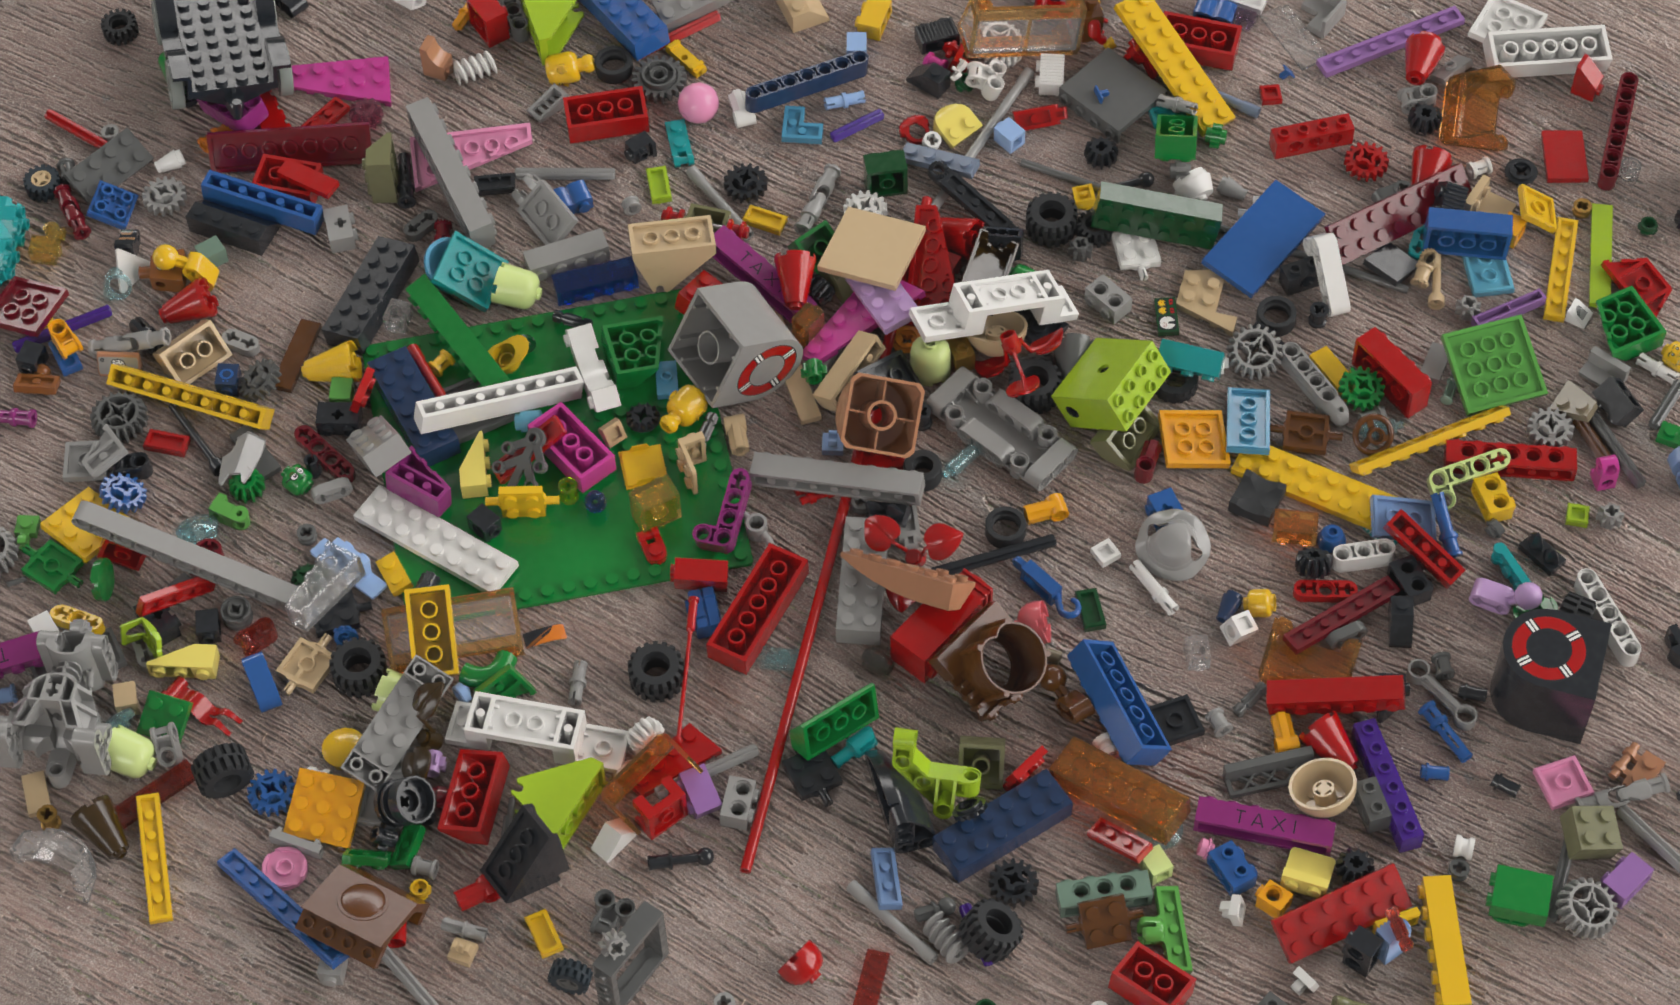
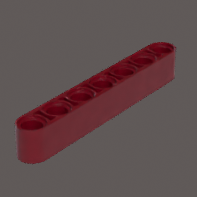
(1617, 131)

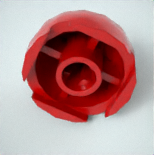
(803, 965)

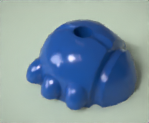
(344, 633)

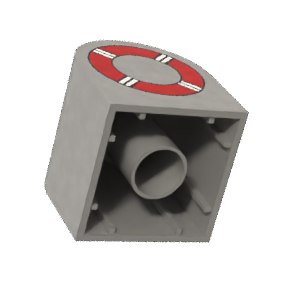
(734, 345)

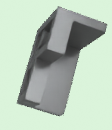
(1326, 14)

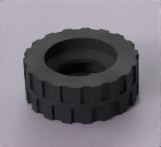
(1178, 394)

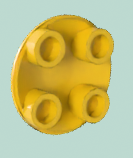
(339, 745)

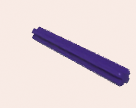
(73, 323)

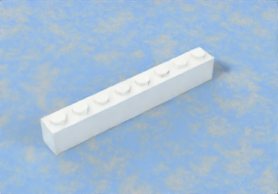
(498, 400)

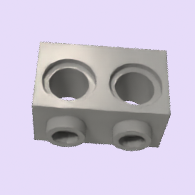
(1105, 294)
(743, 803)

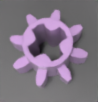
(438, 763)

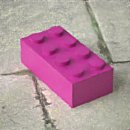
(579, 451)

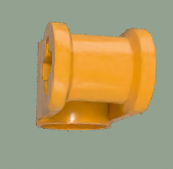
(66, 340)

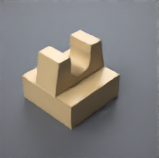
(612, 432)
(462, 952)

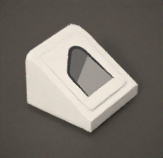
(1578, 314)

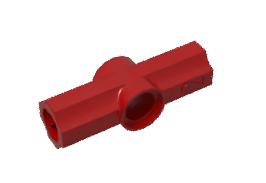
(476, 894)

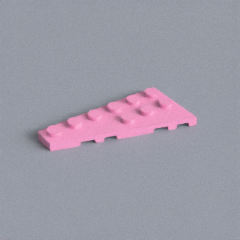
(476, 148)

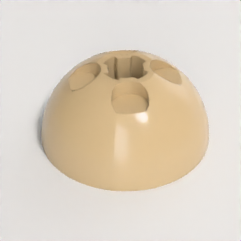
(989, 342)
(1323, 787)

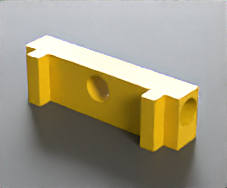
(686, 58)

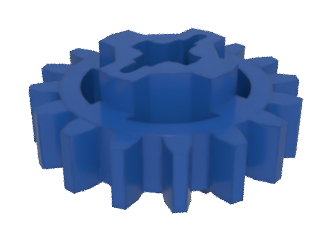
(122, 493)
(271, 792)

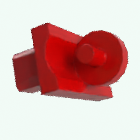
(956, 52)

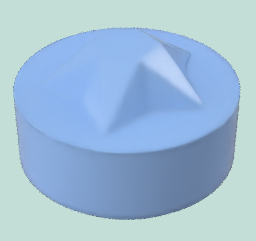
(462, 692)

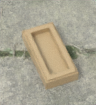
(35, 791)

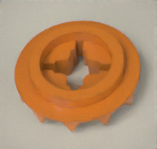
(905, 332)

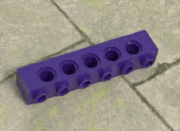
(1379, 763)

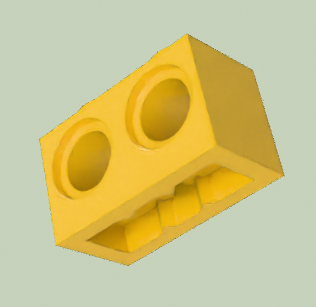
(1489, 499)

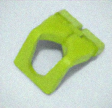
(151, 637)

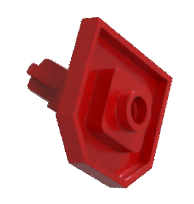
(1139, 57)

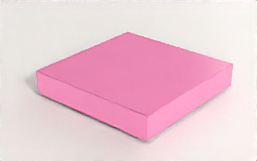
(1562, 782)

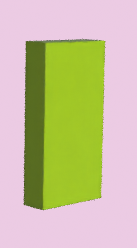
(658, 185)

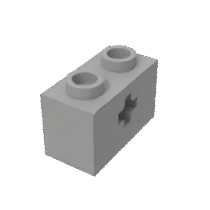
(340, 229)

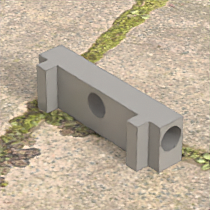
(309, 848)

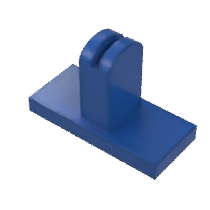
(1286, 73)
(1101, 93)

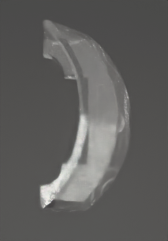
(61, 850)

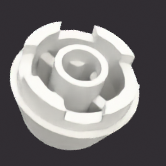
(1195, 185)

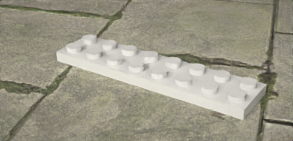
(436, 540)

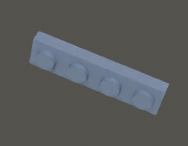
(924, 156)

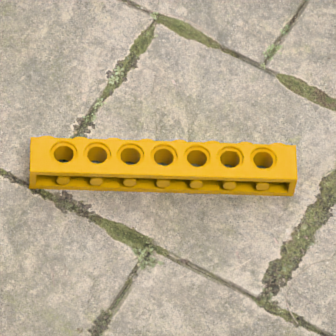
(190, 396)

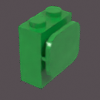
(1519, 896)

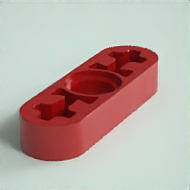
(1318, 597)

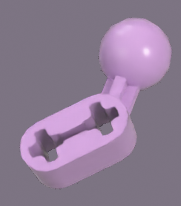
(1499, 597)

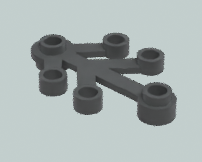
(523, 461)

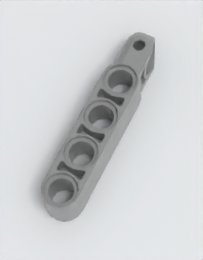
(1309, 378)

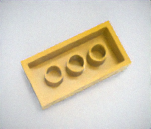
(432, 627)

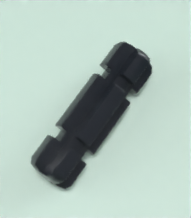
(569, 319)

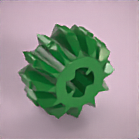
(252, 488)

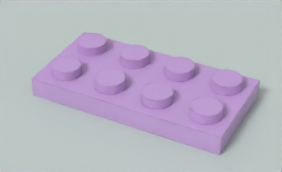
(886, 306)

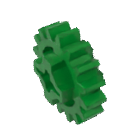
(1361, 397)

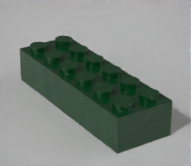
(1157, 215)

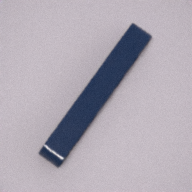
(806, 81)

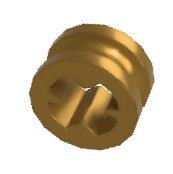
(1583, 204)

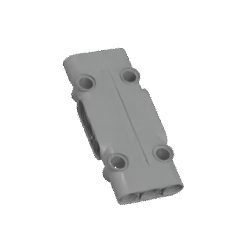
(1001, 428)

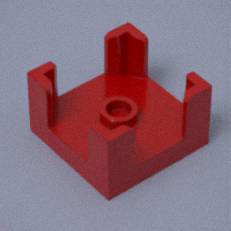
(663, 814)

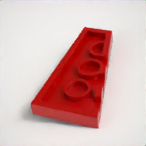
(694, 744)

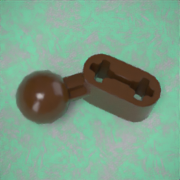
(1071, 705)

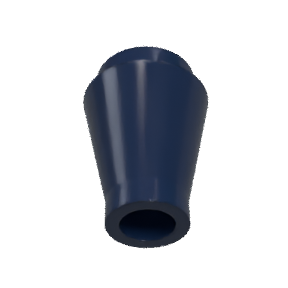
(1230, 603)

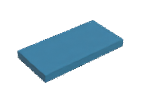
(1248, 421)

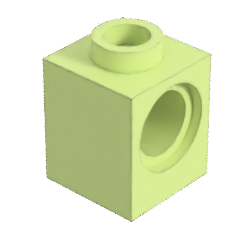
(1158, 865)

